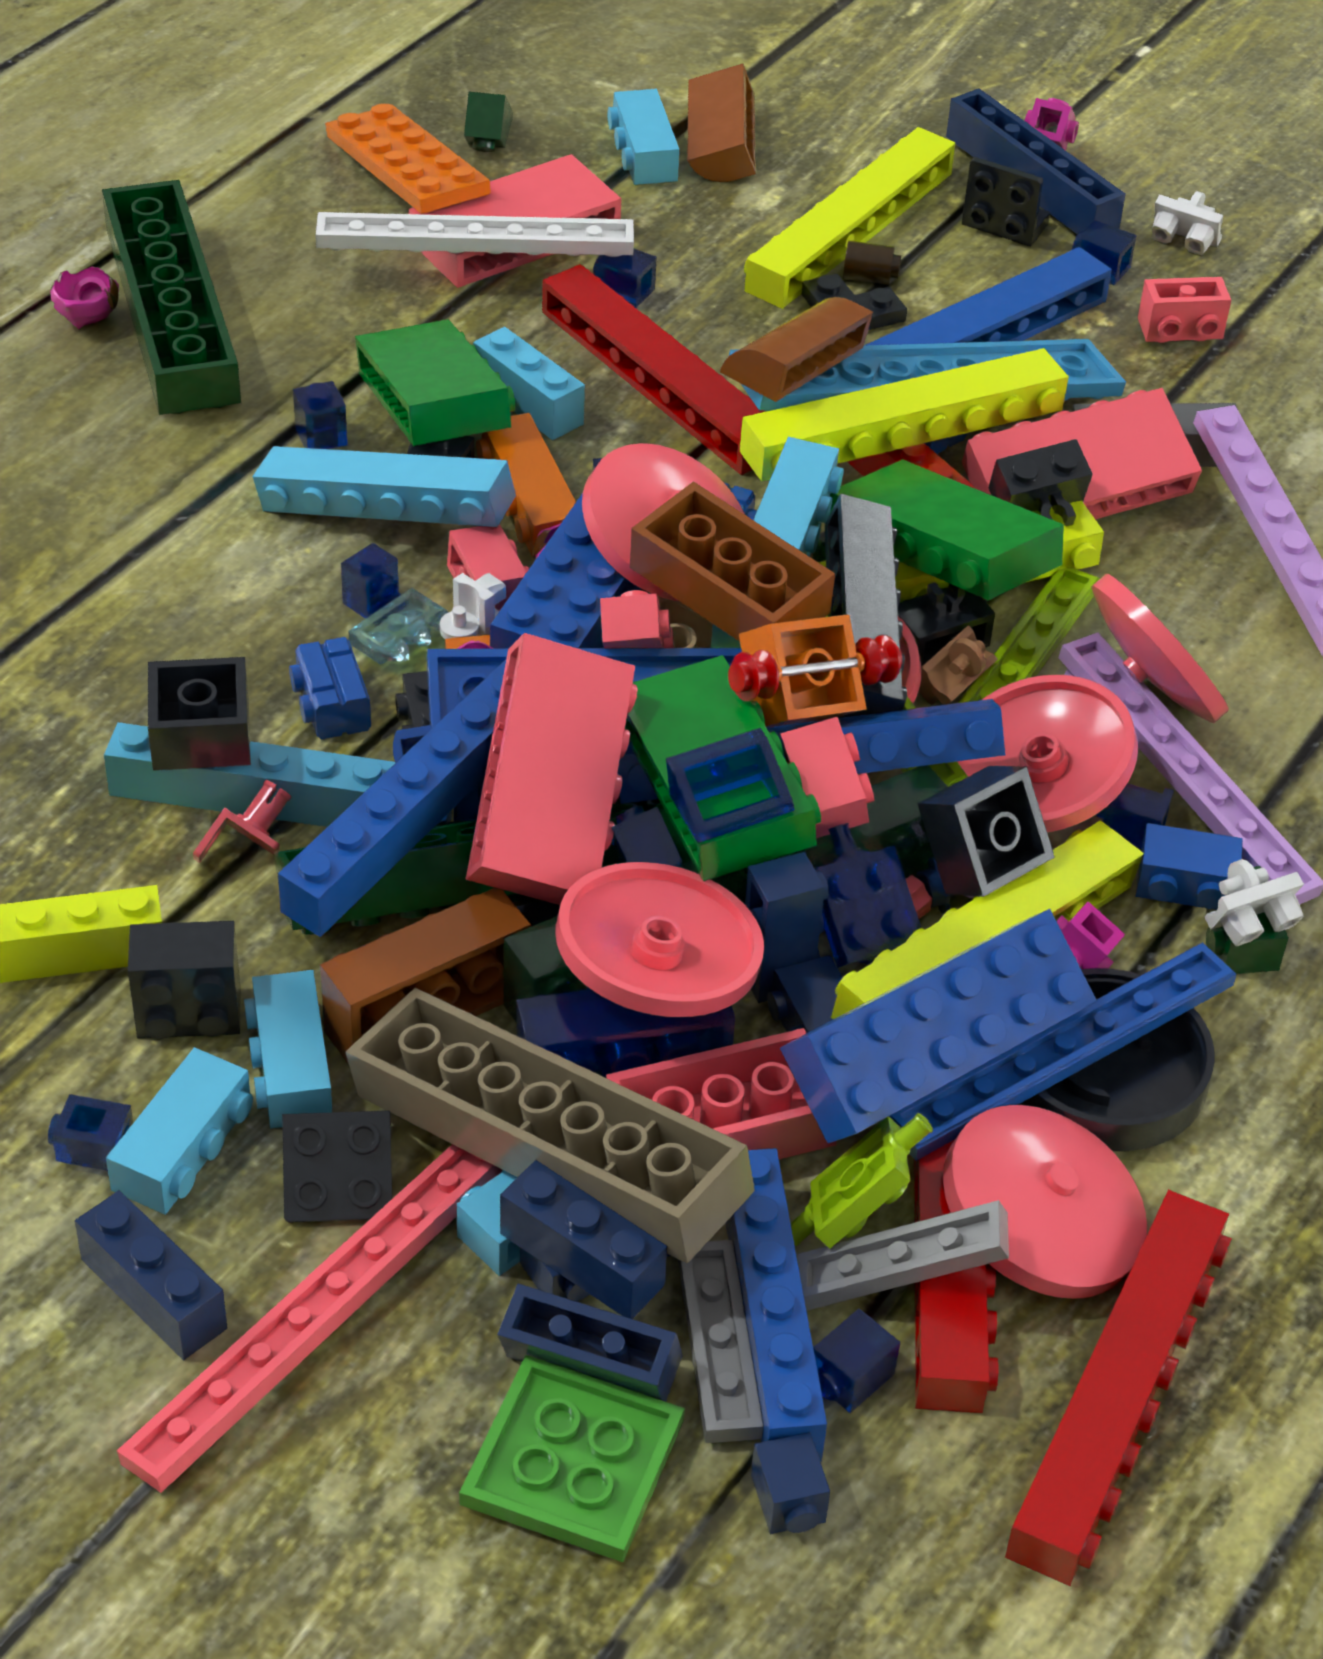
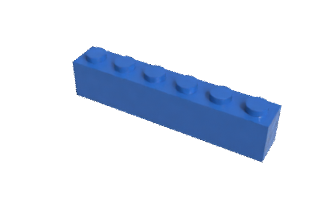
(776, 1308)

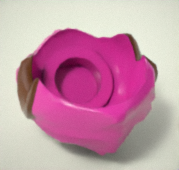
(85, 296)

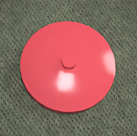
(629, 488)
(1156, 652)
(1070, 739)
(659, 939)
(1066, 1197)

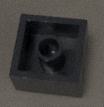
(198, 713)
(986, 830)
(184, 979)

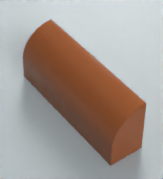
(722, 125)
(800, 348)

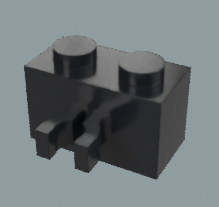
(1044, 479)
(943, 615)

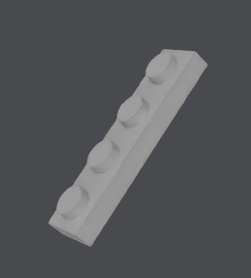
(904, 1255)
(720, 1345)

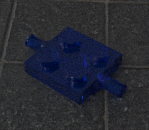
(866, 901)

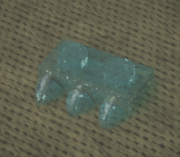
(397, 626)

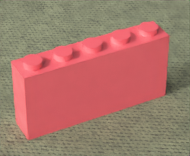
(547, 190)
(1128, 443)
(551, 769)

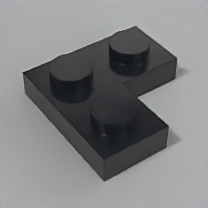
(882, 301)

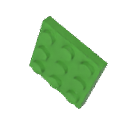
(572, 1458)

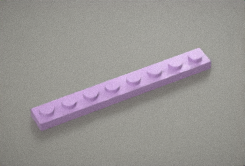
(1267, 512)
(1189, 766)

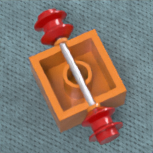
(810, 669)

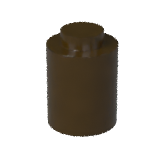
(871, 263)

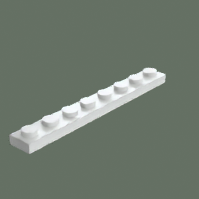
(474, 234)

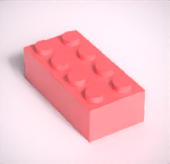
(736, 1091)

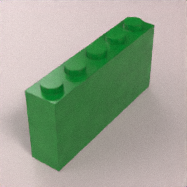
(434, 382)
(960, 530)
(696, 709)

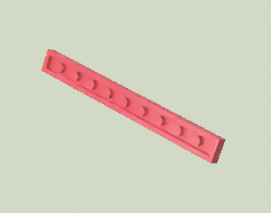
(302, 1320)

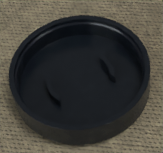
(1142, 1089)

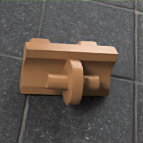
(954, 668)

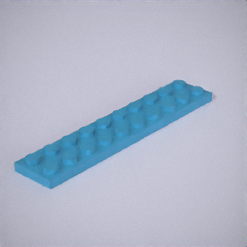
(884, 364)

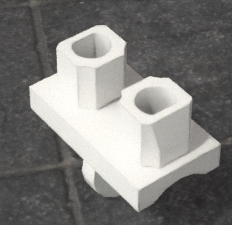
(1188, 219)
(472, 606)
(1250, 897)

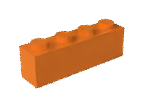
(539, 486)

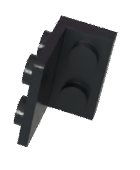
(1004, 202)
(336, 1165)

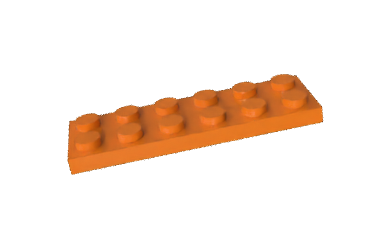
(407, 158)

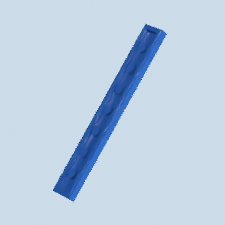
(1070, 1044)

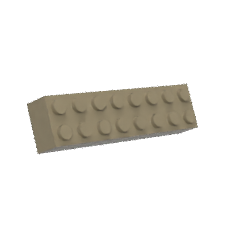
(530, 1105)

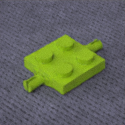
(860, 1182)

